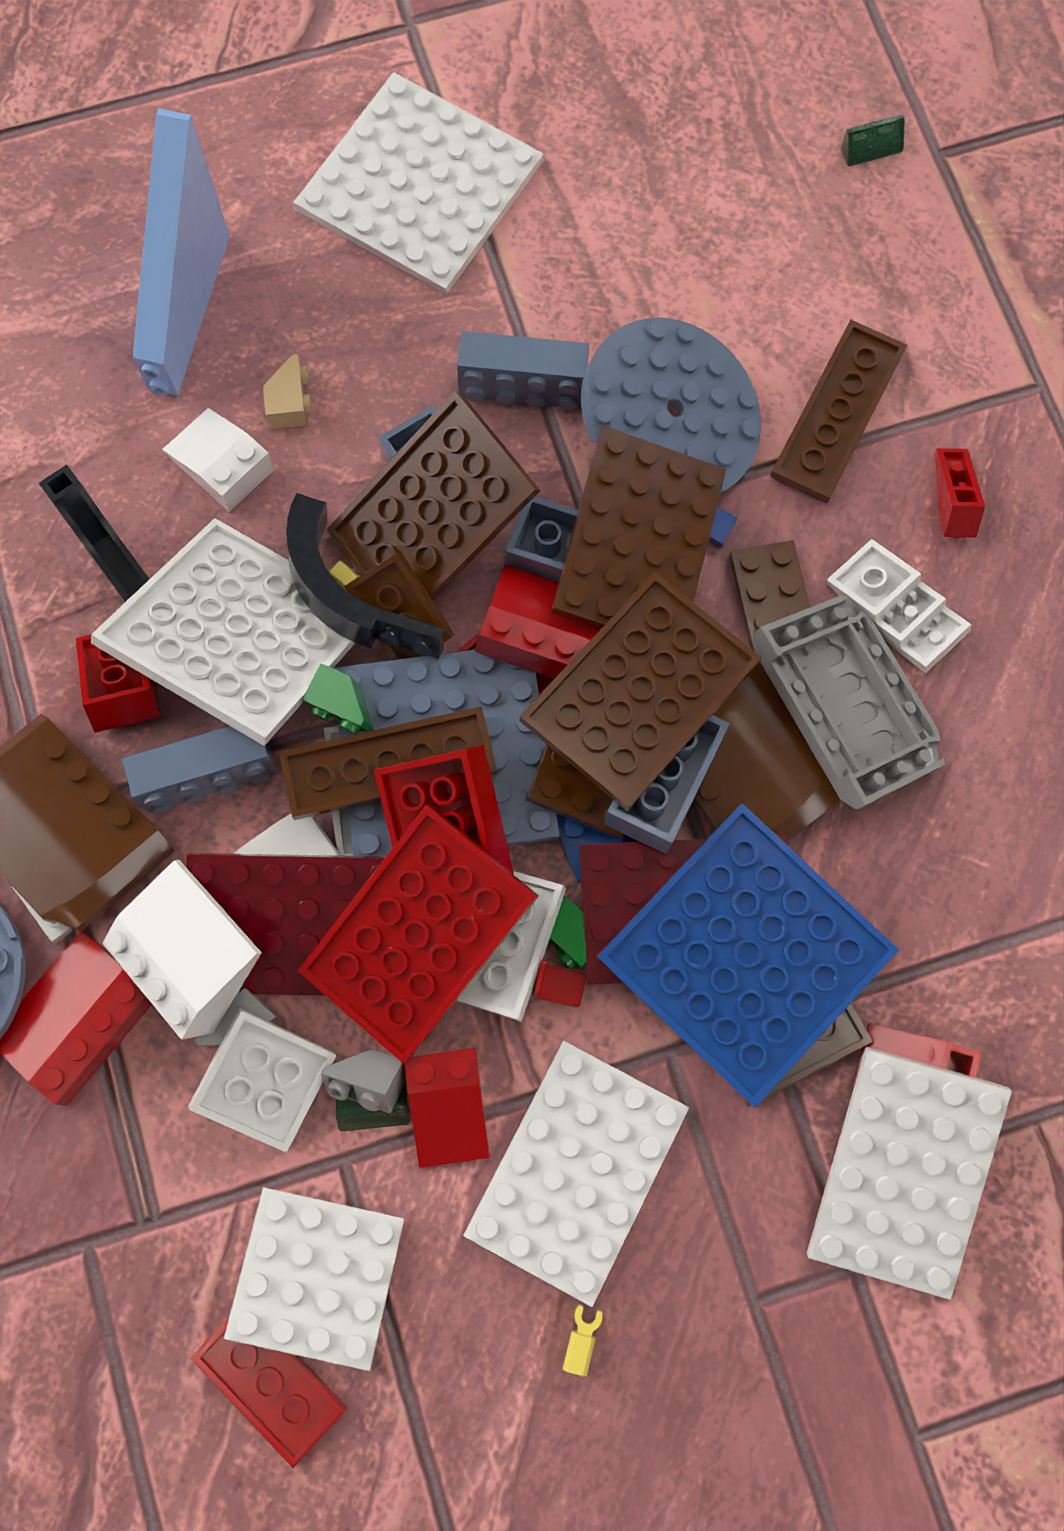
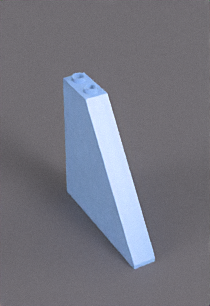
(180, 254)

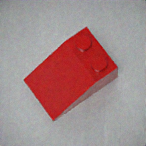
(113, 690)
(447, 1107)

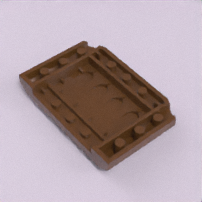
(764, 764)
(67, 830)

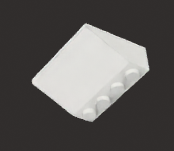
(182, 951)

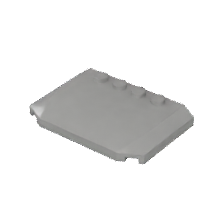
(849, 700)

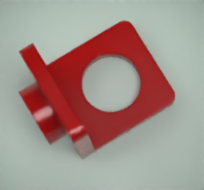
(559, 985)

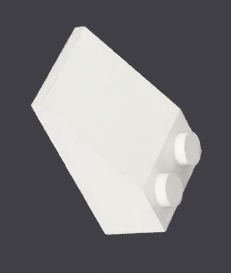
(220, 458)

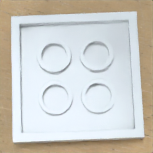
(261, 1080)

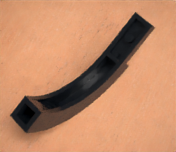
(94, 531)
(335, 605)

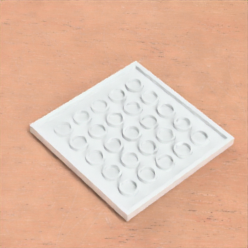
(419, 182)
(225, 632)

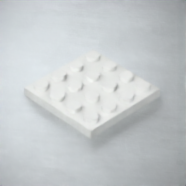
(510, 973)
(315, 1279)

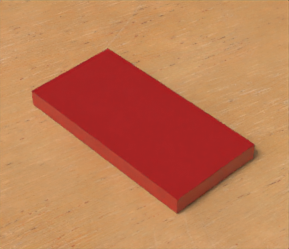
(272, 1392)

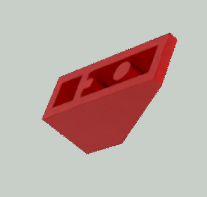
(958, 493)

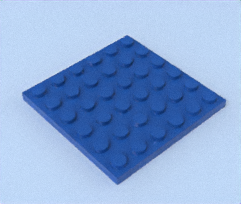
(748, 954)

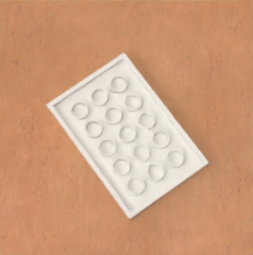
(908, 1172)
(576, 1173)

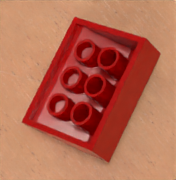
(525, 630)
(454, 785)
(72, 1020)

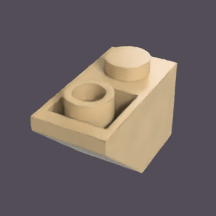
(285, 396)

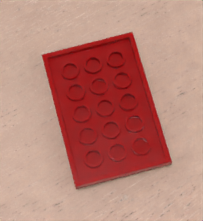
(417, 933)

